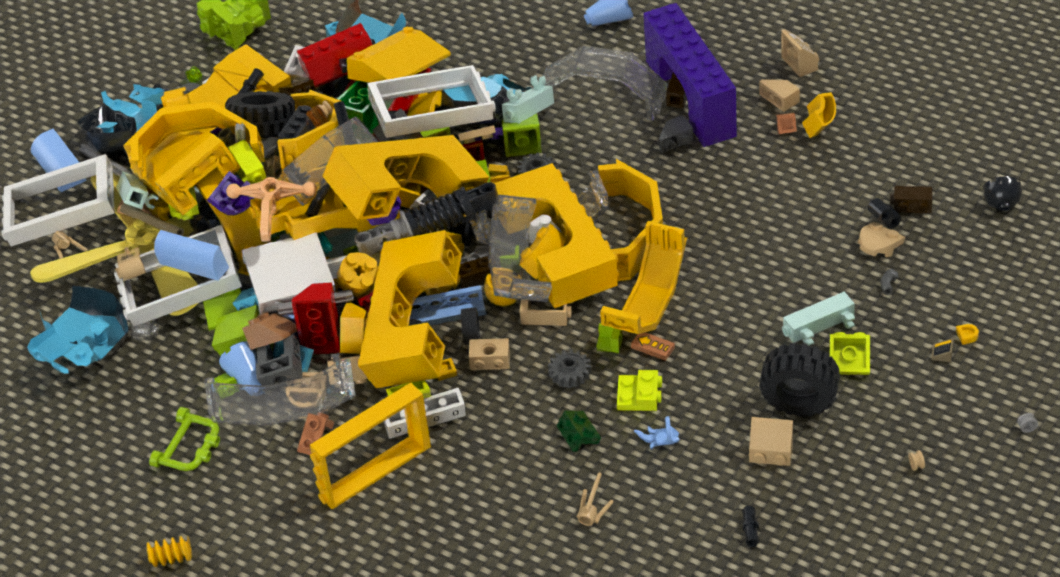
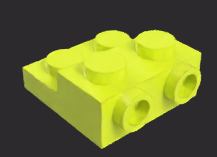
(851, 352)
(639, 391)

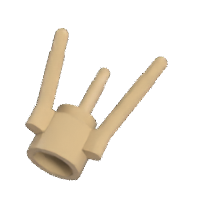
(62, 241)
(588, 513)

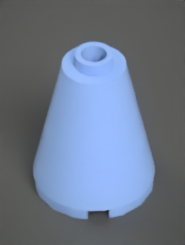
(607, 12)
(240, 363)

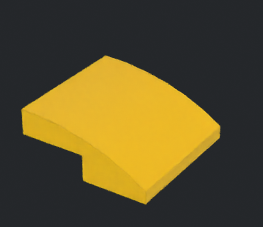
(426, 103)

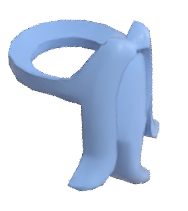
(660, 436)

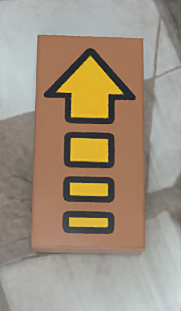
(653, 345)

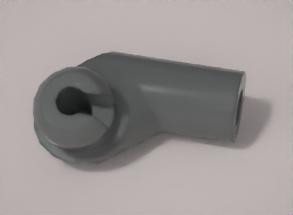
(889, 275)

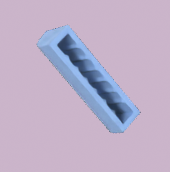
(53, 155)
(190, 255)

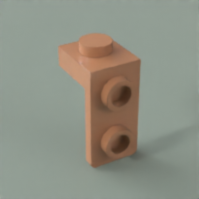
(313, 431)

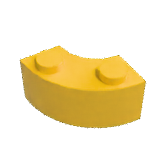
(821, 114)
(546, 240)

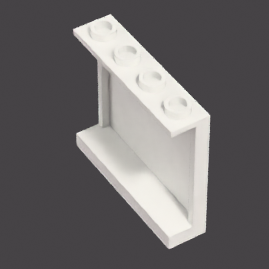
(285, 269)

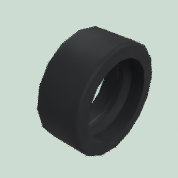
(470, 324)

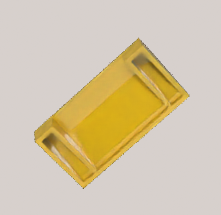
(396, 57)

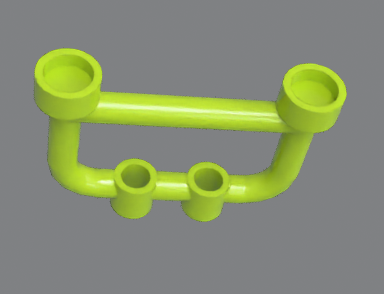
(202, 454)

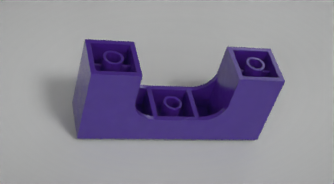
(678, 48)

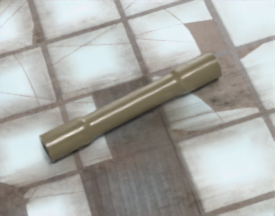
(135, 212)

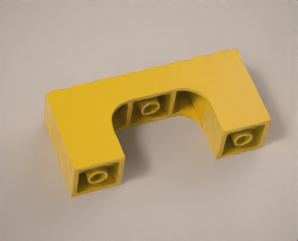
(370, 173)
(585, 261)
(391, 348)

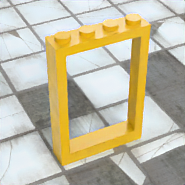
(406, 398)

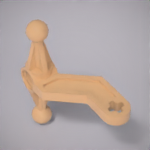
(269, 199)

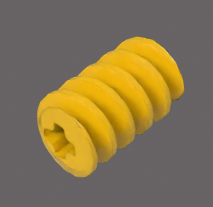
(169, 551)

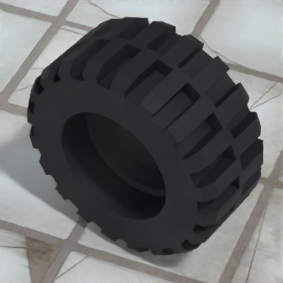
(265, 110)
(805, 363)

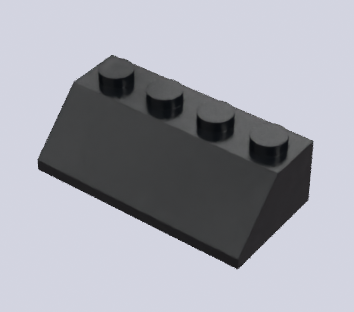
(297, 125)

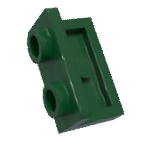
(577, 429)

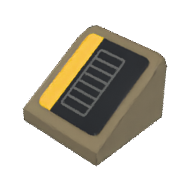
(942, 351)

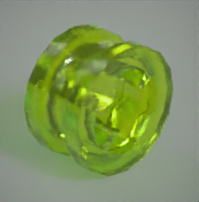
(193, 74)

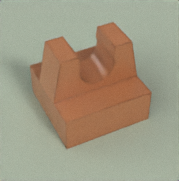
(786, 123)

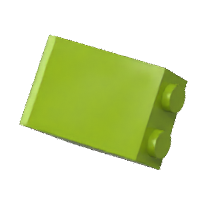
(522, 137)
(230, 331)

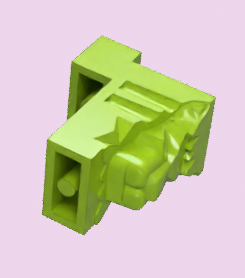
(232, 18)

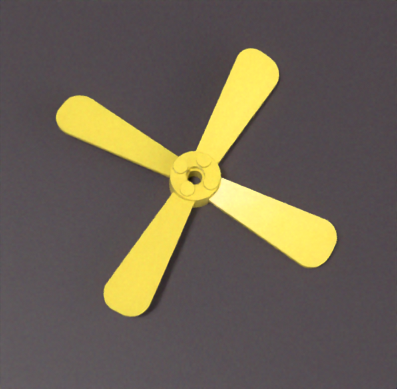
(138, 234)

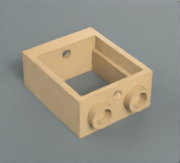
(544, 317)

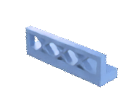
(446, 310)

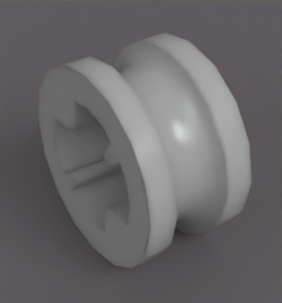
(1027, 422)

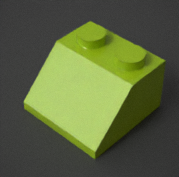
(220, 306)

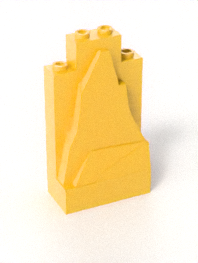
(232, 72)
(182, 163)
(292, 218)

